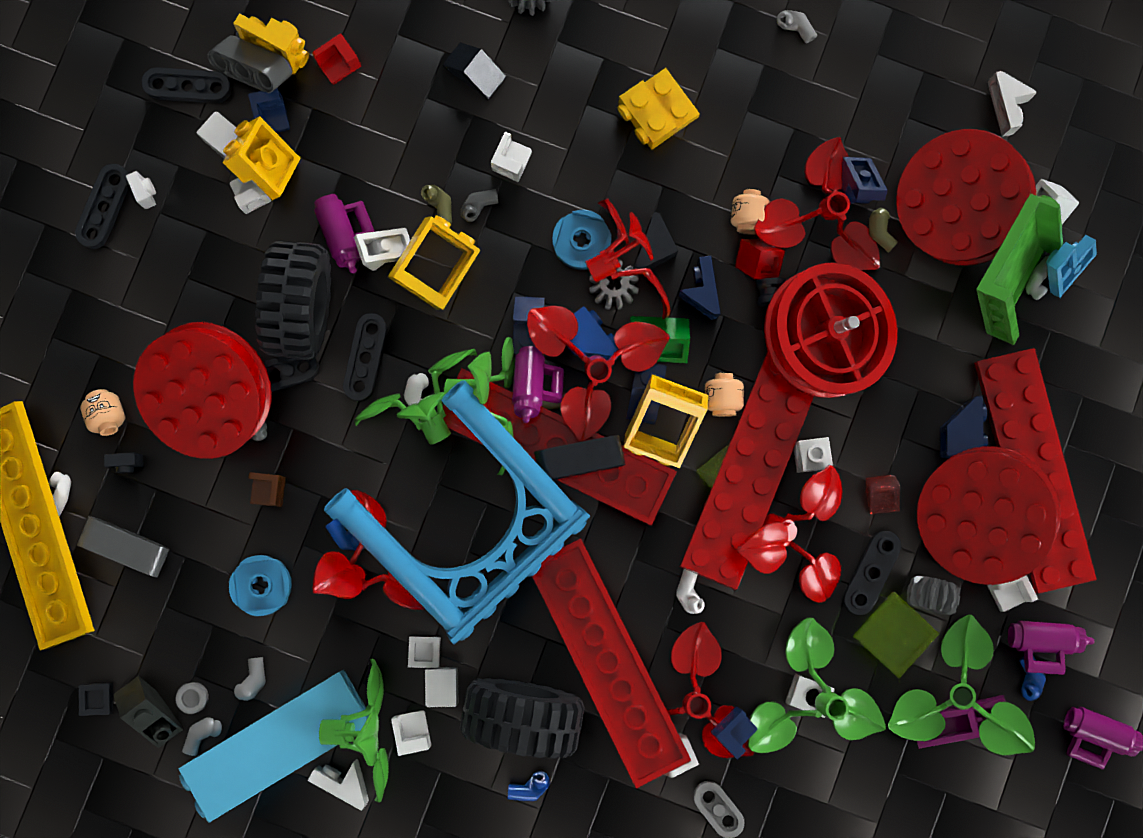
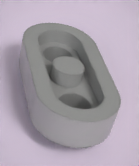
(718, 808)

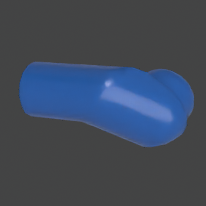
(343, 538)
(531, 790)

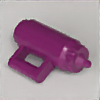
(338, 229)
(529, 381)
(1047, 638)
(1100, 731)

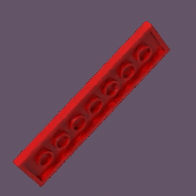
(1025, 424)
(747, 477)
(632, 488)
(610, 665)

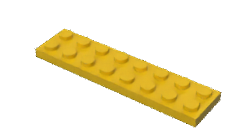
(37, 536)

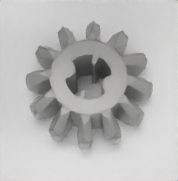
(625, 289)

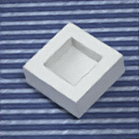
(142, 189)
(424, 652)

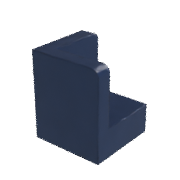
(270, 108)
(734, 731)

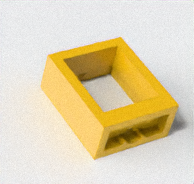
(462, 241)
(676, 397)

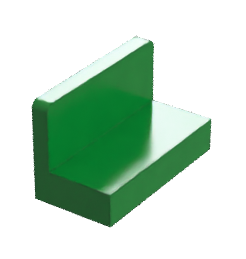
(678, 329)

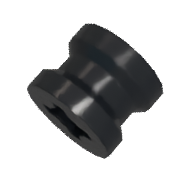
(767, 288)

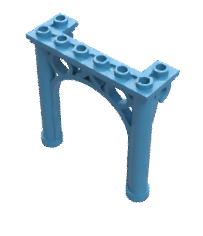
(461, 614)

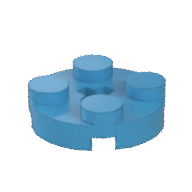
(573, 225)
(247, 574)

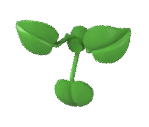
(481, 369)
(430, 420)
(852, 713)
(919, 719)
(342, 732)

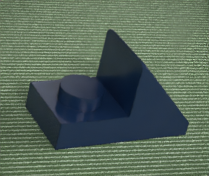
(862, 180)
(703, 297)
(520, 332)
(639, 384)

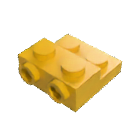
(276, 37)
(657, 108)
(261, 157)

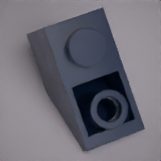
(964, 428)

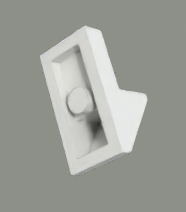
(1006, 94)
(381, 246)
(349, 789)

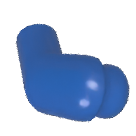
(1032, 683)

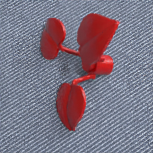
(783, 225)
(607, 261)
(583, 408)
(767, 545)
(346, 580)
(700, 654)

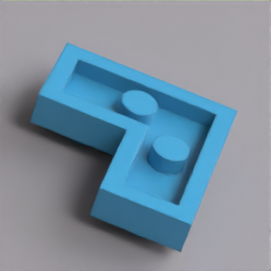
(1068, 263)

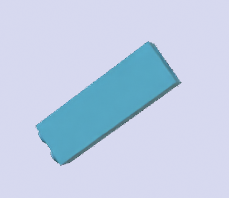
(268, 748)

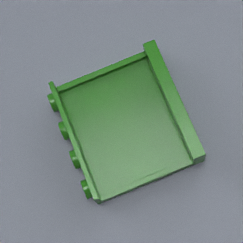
(1032, 234)

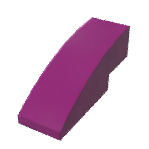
(962, 723)

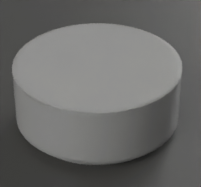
(192, 698)

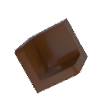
(267, 489)

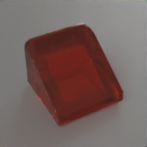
(883, 494)

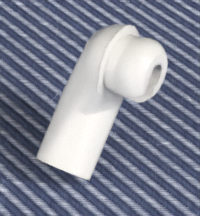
(414, 388)
(62, 484)
(687, 595)

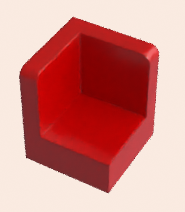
(336, 59)
(759, 259)

